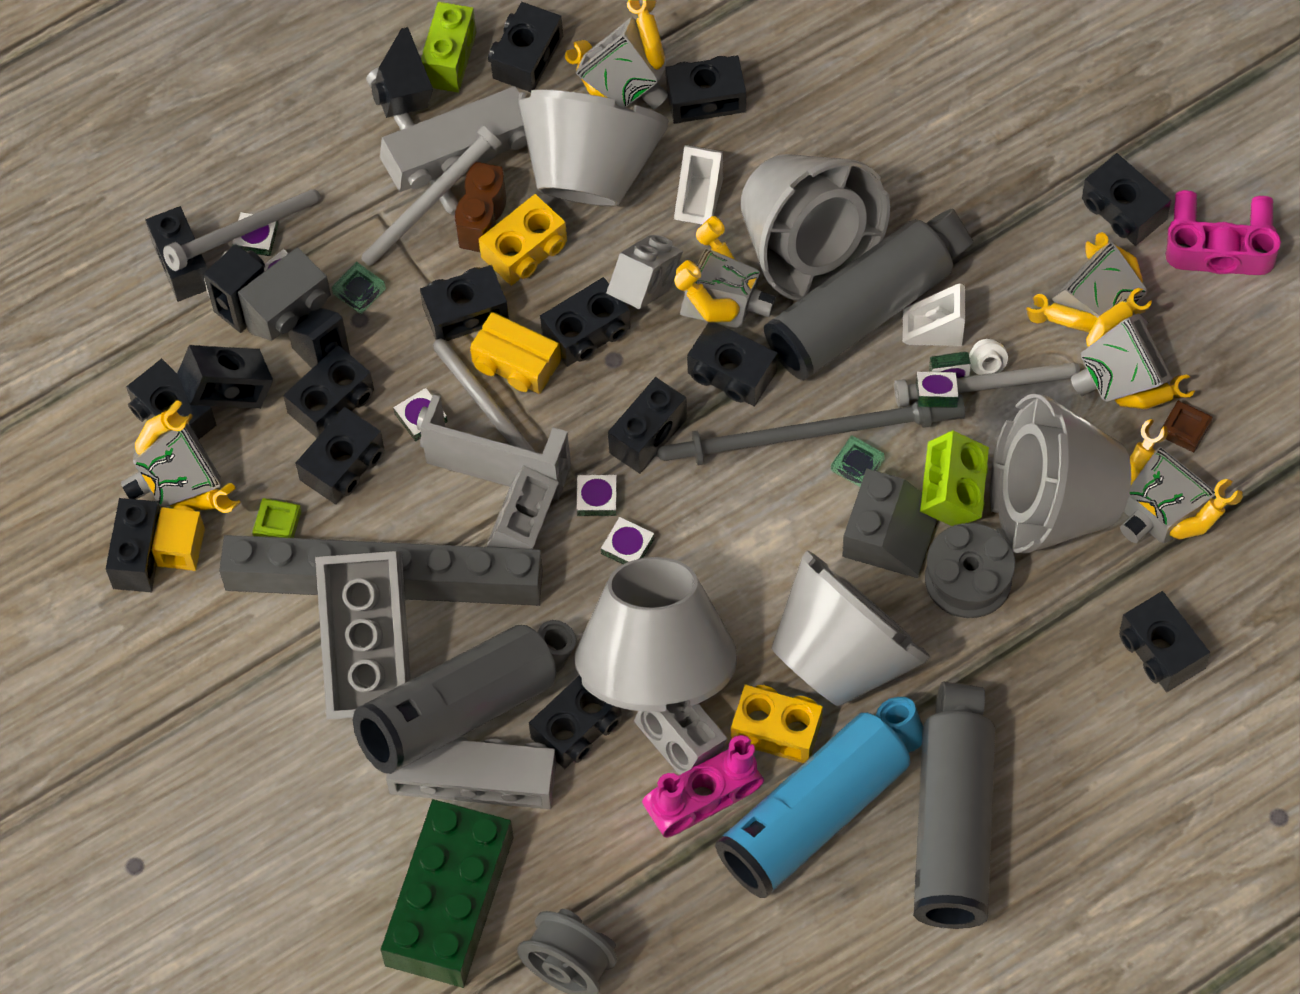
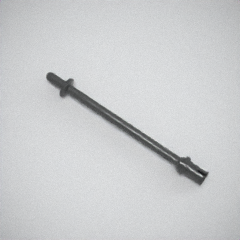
(699, 448)

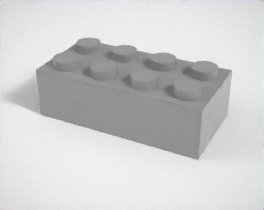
(361, 628)

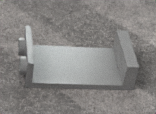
(486, 457)

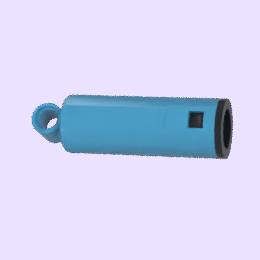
(821, 796)

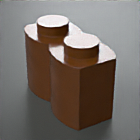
(480, 205)

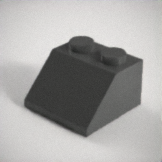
(283, 295)
(888, 525)

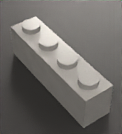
(432, 146)
(481, 774)

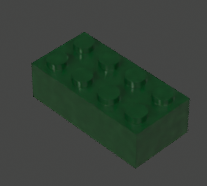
(447, 893)

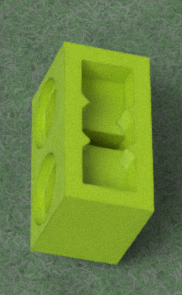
(449, 45)
(954, 479)

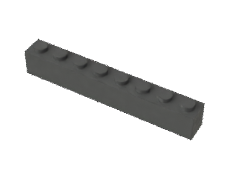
(428, 570)

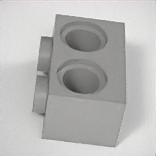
(645, 271)
(523, 510)
(682, 734)

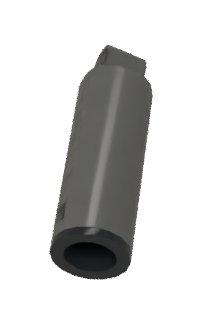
(866, 293)
(461, 694)
(955, 811)

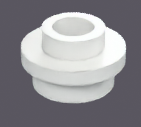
(985, 349)

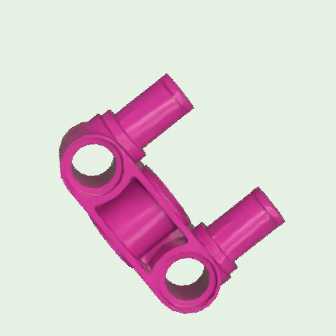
(1222, 245)
(728, 775)

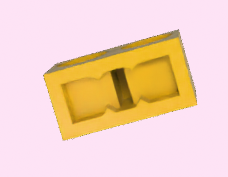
(517, 235)
(773, 732)

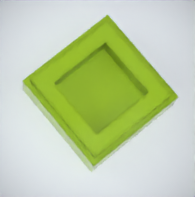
(276, 519)

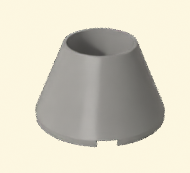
(587, 145)
(812, 218)
(1055, 476)
(840, 636)
(655, 639)

